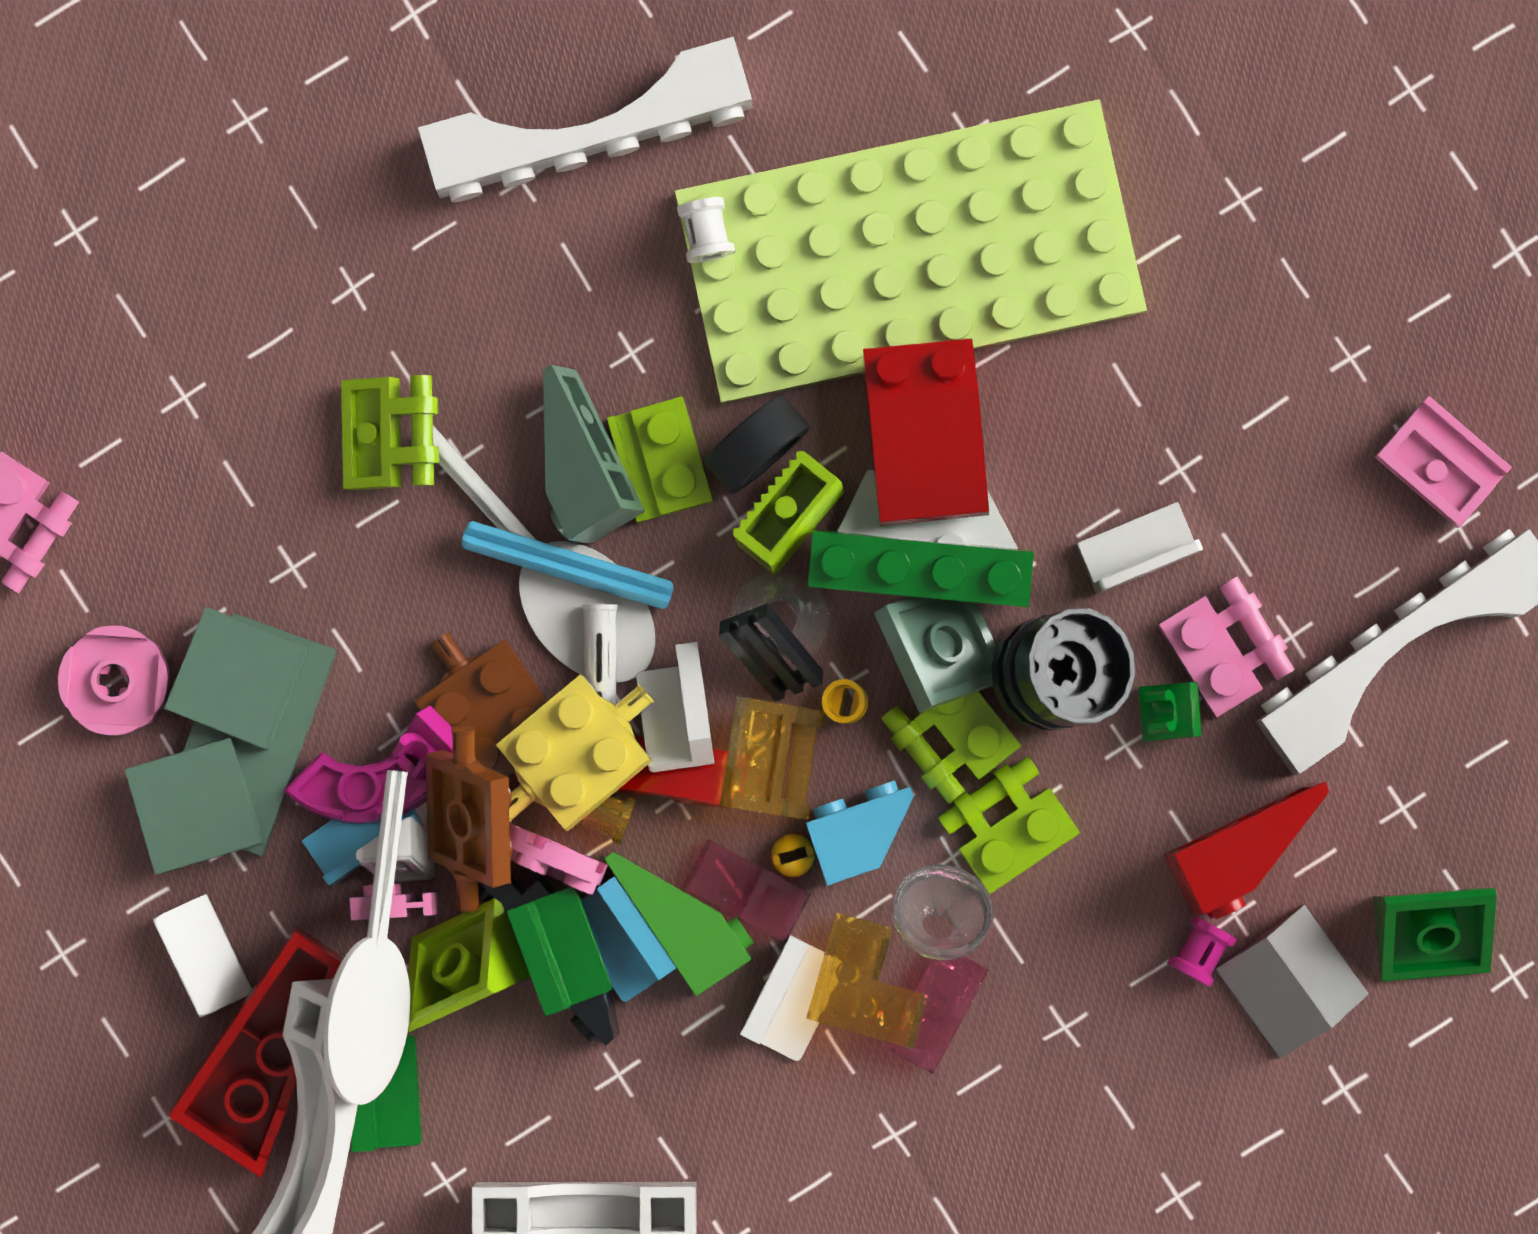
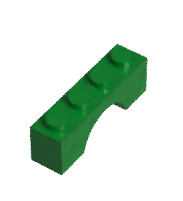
(920, 568)

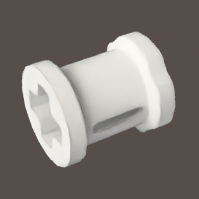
(705, 230)

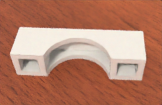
(584, 1208)

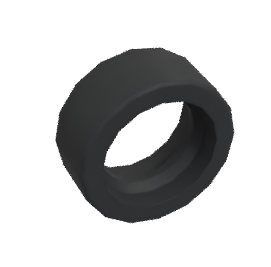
(756, 444)

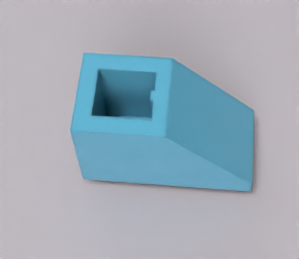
(859, 836)

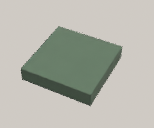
(939, 648)
(236, 678)
(193, 806)

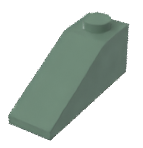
(581, 465)

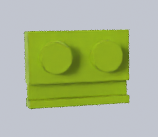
(661, 458)

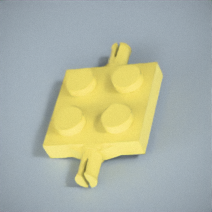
(575, 751)

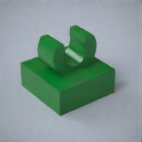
(1170, 711)

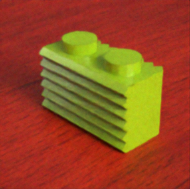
(788, 512)

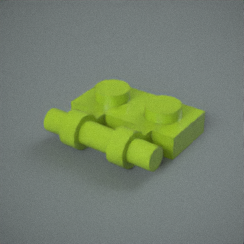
(373, 432)
(969, 728)
(1019, 838)

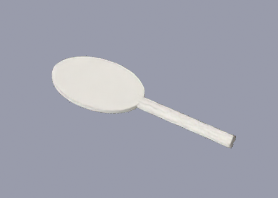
(556, 604)
(371, 989)

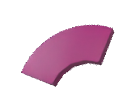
(351, 791)

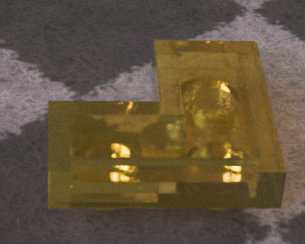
(850, 989)

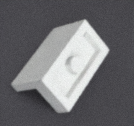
(1137, 548)
(678, 720)
(783, 1004)

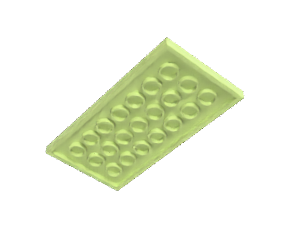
(914, 244)

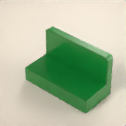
(560, 950)
(395, 1114)

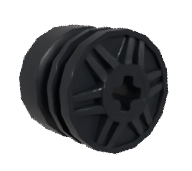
(1089, 665)

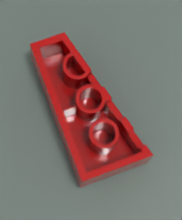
(249, 1074)

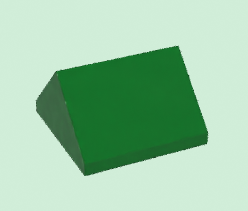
(1435, 933)

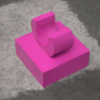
(424, 735)

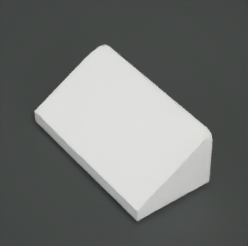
(412, 853)
(203, 955)

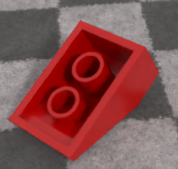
(925, 431)
(1237, 856)

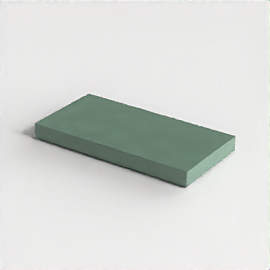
(272, 770)

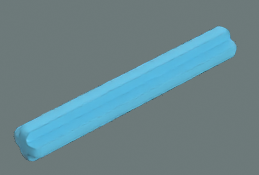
(567, 565)

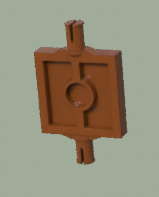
(487, 693)
(468, 818)

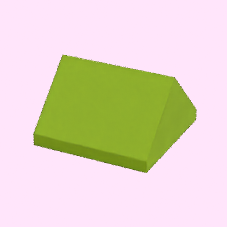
(462, 963)

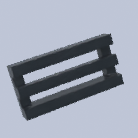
(762, 655)

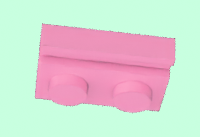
(1443, 462)
(401, 906)

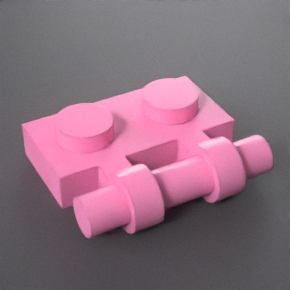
(18, 499)
(1211, 656)

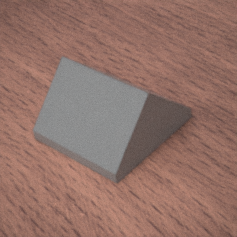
(1292, 982)

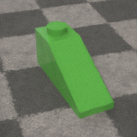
(689, 930)

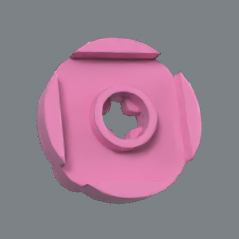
(94, 656)
(555, 860)

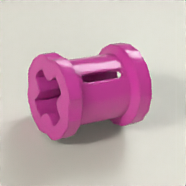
(1202, 951)

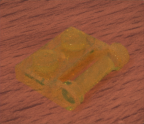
(760, 753)

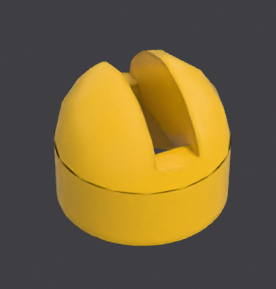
(835, 699)
(790, 843)

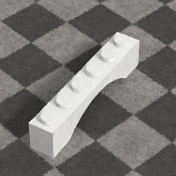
(477, 152)
(1318, 716)
(323, 1129)

